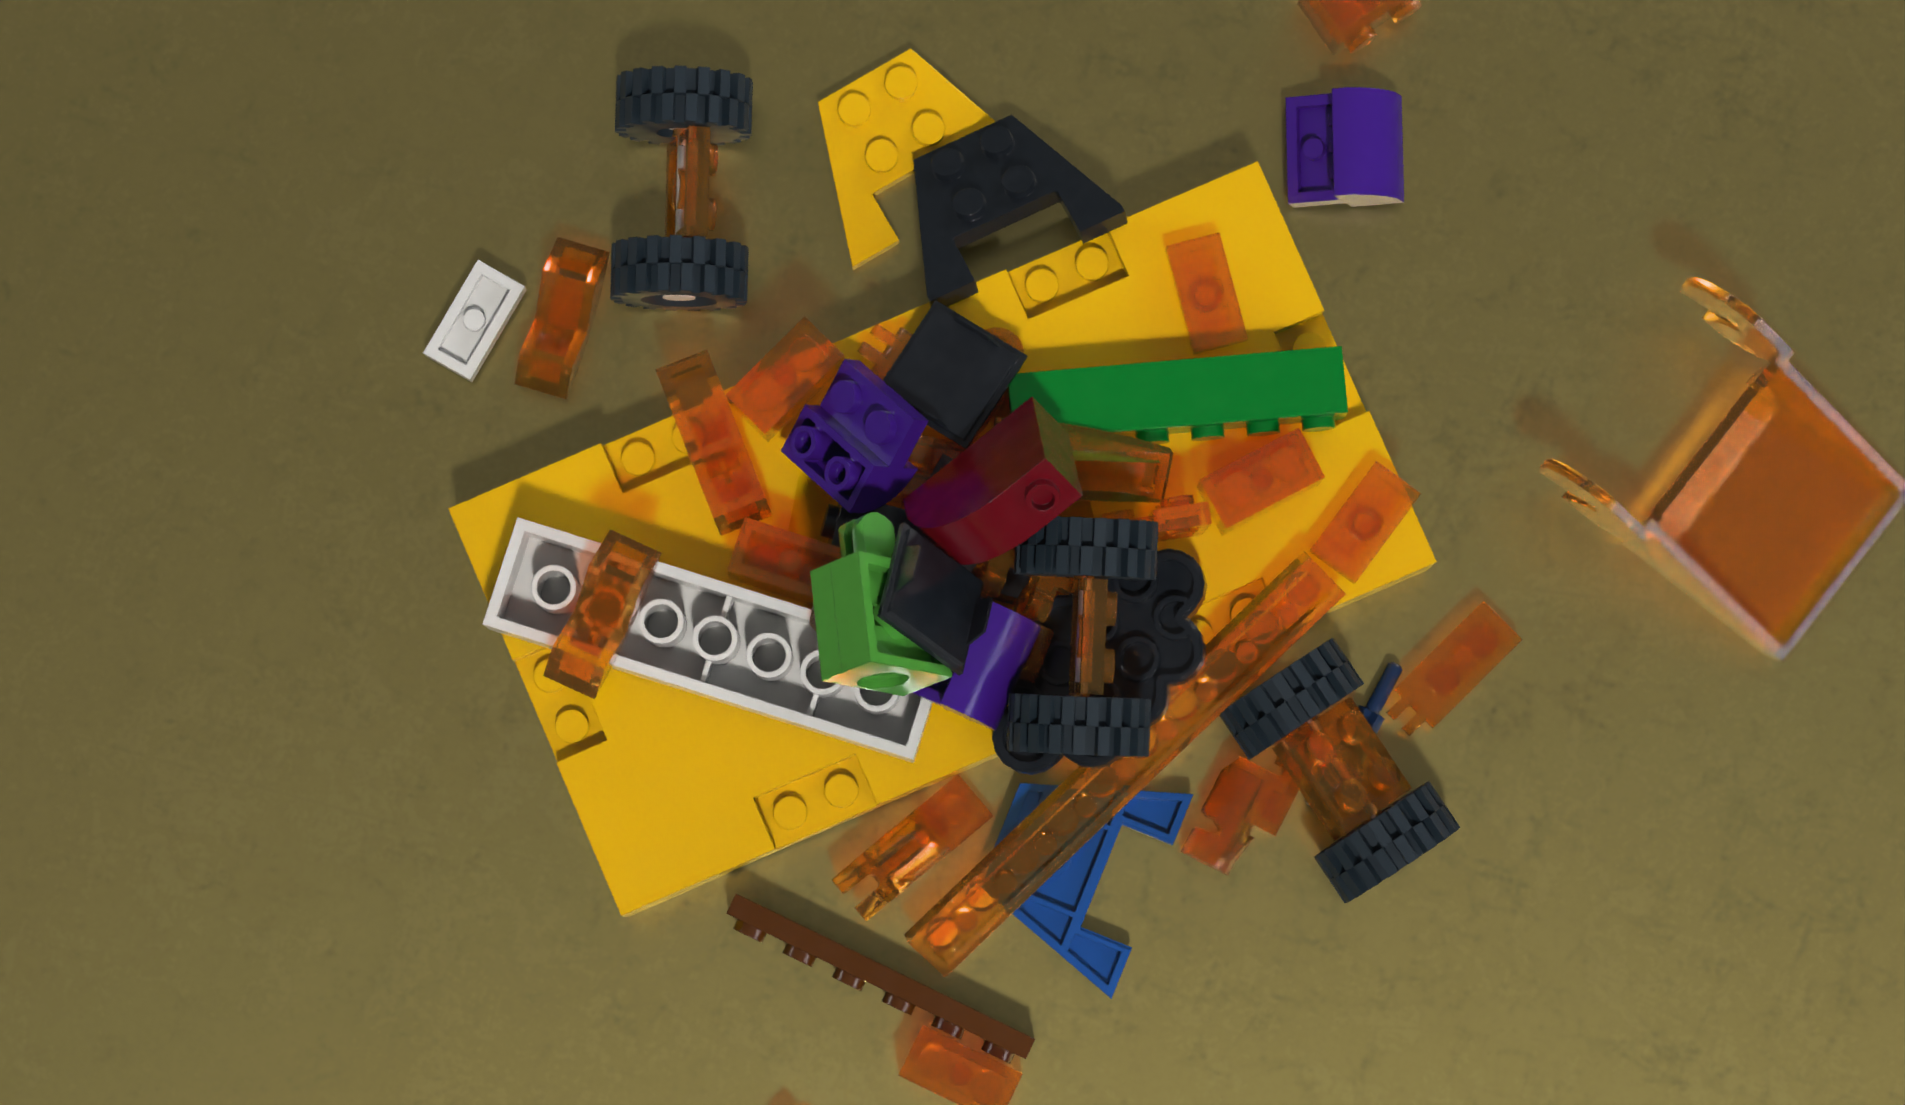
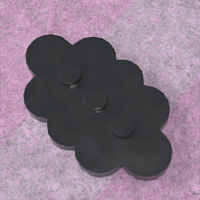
(1152, 647)

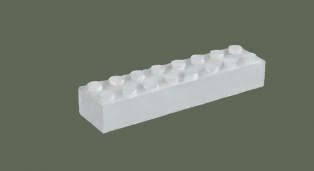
(704, 642)

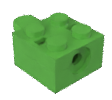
(852, 640)

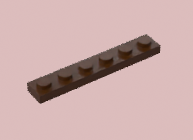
(858, 969)

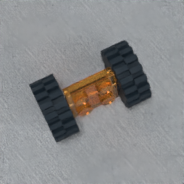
(694, 115)
(1078, 721)
(1340, 770)

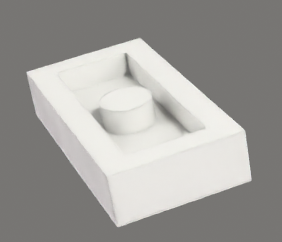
(474, 321)

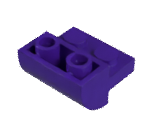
(1345, 148)
(857, 440)
(989, 671)

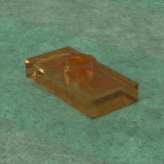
(1206, 293)
(1365, 522)

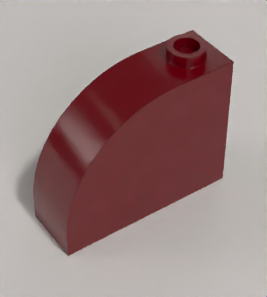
(998, 488)

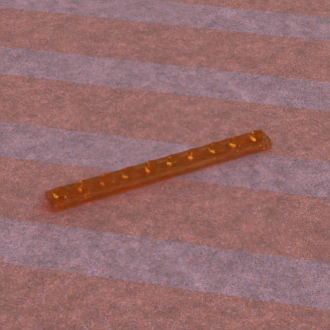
(1095, 796)

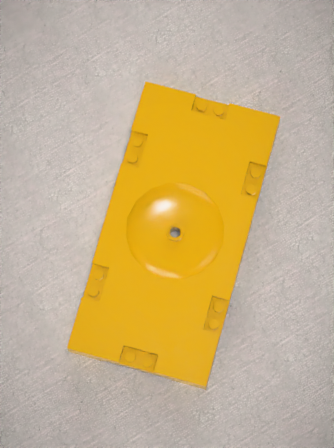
(700, 787)

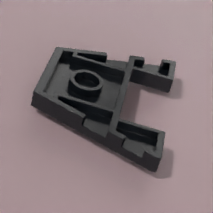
(990, 184)

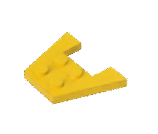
(878, 131)

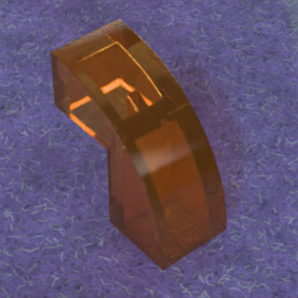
(563, 317)
(603, 614)

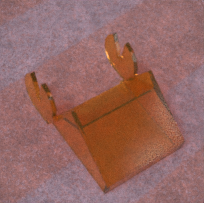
(1767, 505)

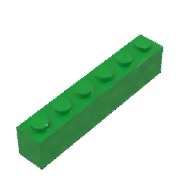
(1195, 394)

